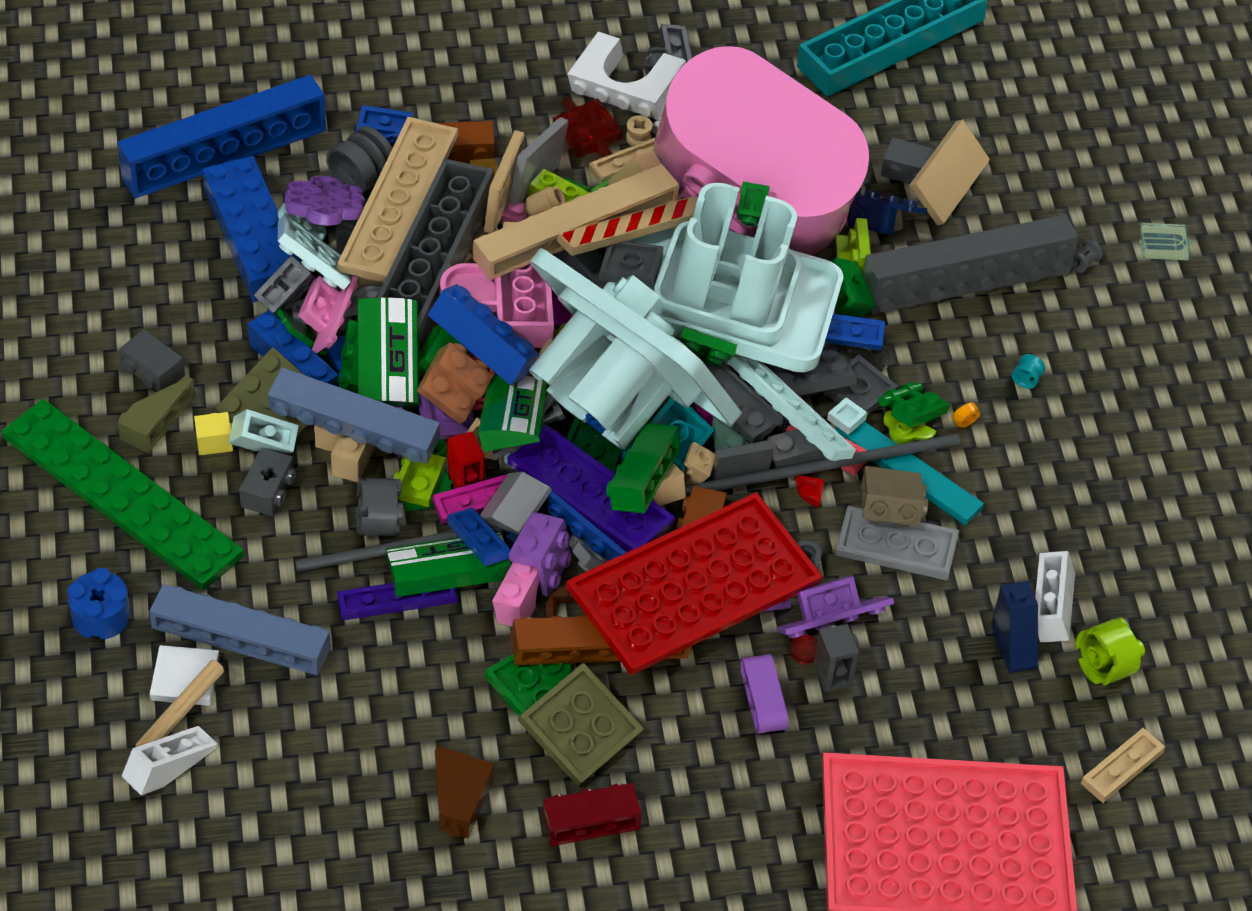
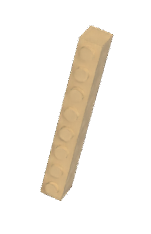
(518, 243)

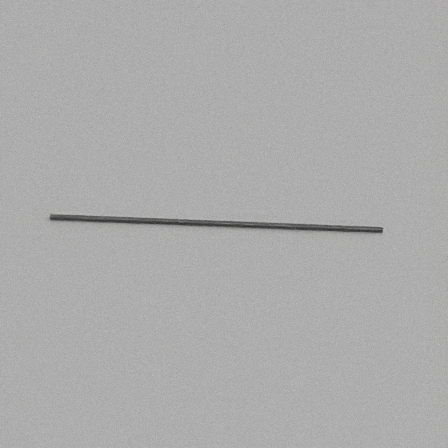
(718, 485)

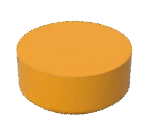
(966, 415)

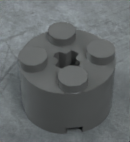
(378, 507)

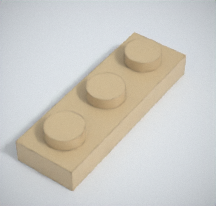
(1123, 765)

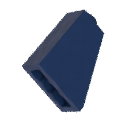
(1017, 626)

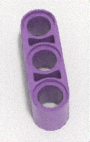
(764, 693)

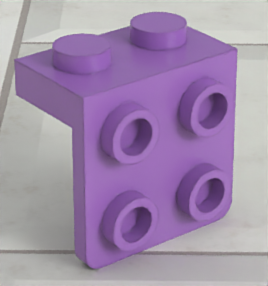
(545, 547)

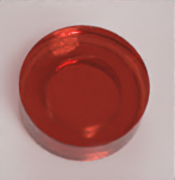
(803, 649)

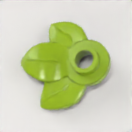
(903, 434)

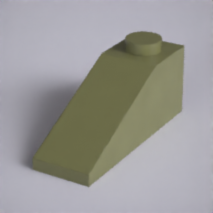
(152, 416)

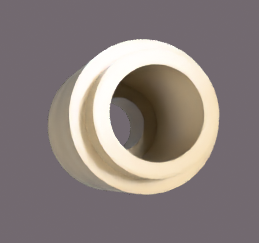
(544, 200)

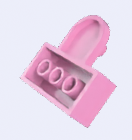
(515, 298)

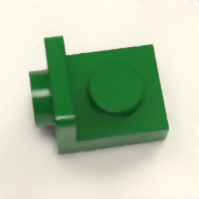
(751, 203)

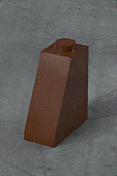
(461, 790)

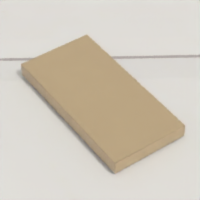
(949, 172)
(501, 184)

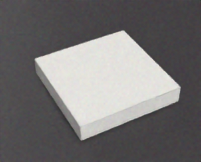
(177, 669)

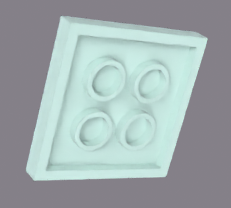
(312, 251)

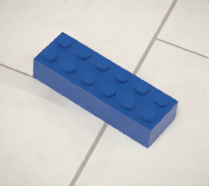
(246, 219)

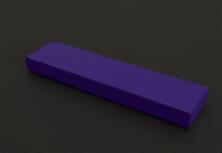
(382, 600)

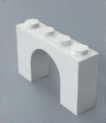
(645, 96)

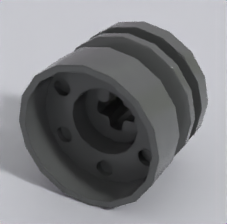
(359, 158)

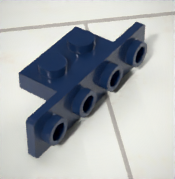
(880, 211)

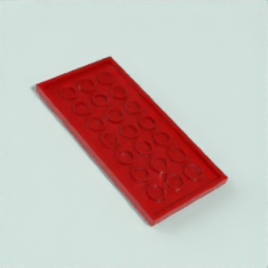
(693, 583)

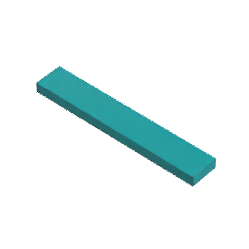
(938, 488)

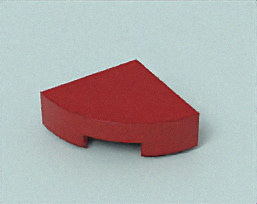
(810, 489)

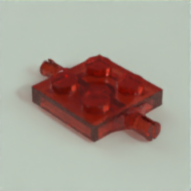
(589, 128)

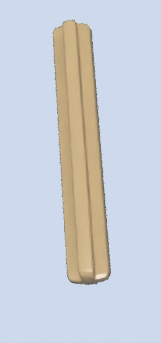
(183, 703)

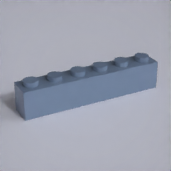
(354, 416)
(240, 629)

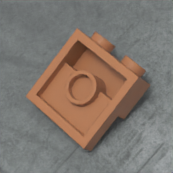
(455, 381)

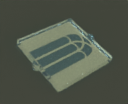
(1165, 241)

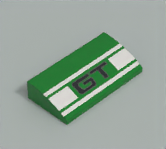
(388, 350)
(512, 413)
(440, 567)

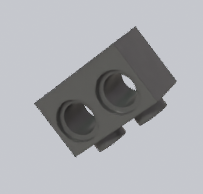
(285, 286)

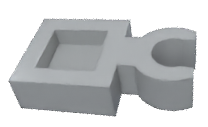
(587, 557)

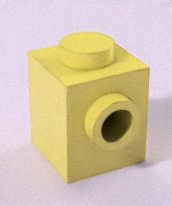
(213, 433)

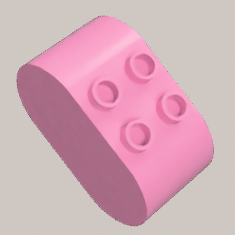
(750, 122)

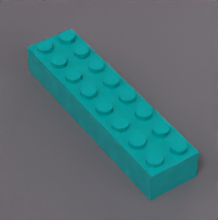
(883, 39)

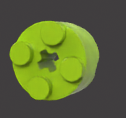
(1109, 651)

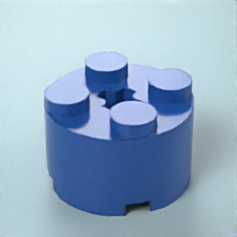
(99, 604)

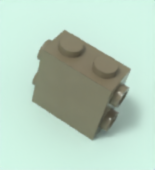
(893, 496)

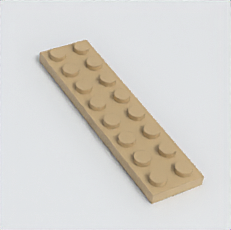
(396, 198)

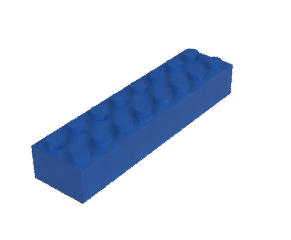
(222, 135)

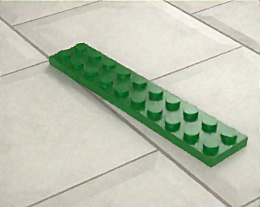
(123, 494)

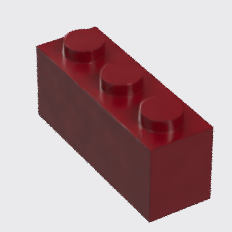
(591, 814)

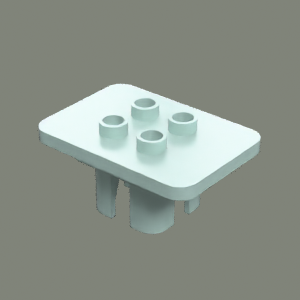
(745, 286)
(617, 361)

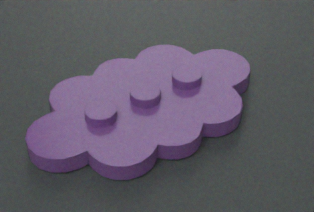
(324, 200)

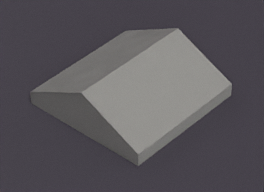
(515, 501)

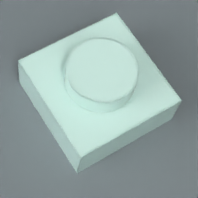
(847, 416)

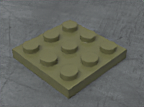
(253, 389)
(580, 724)

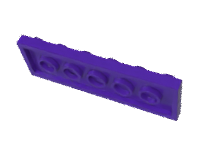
(583, 485)

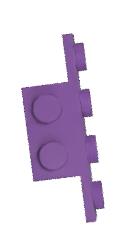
(829, 603)

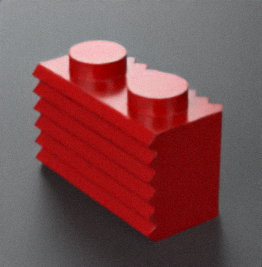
(465, 460)

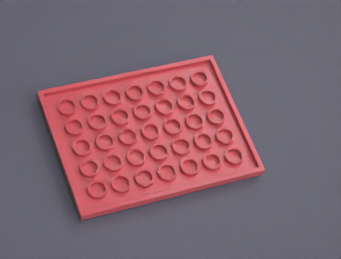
(945, 835)

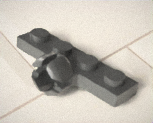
(673, 42)

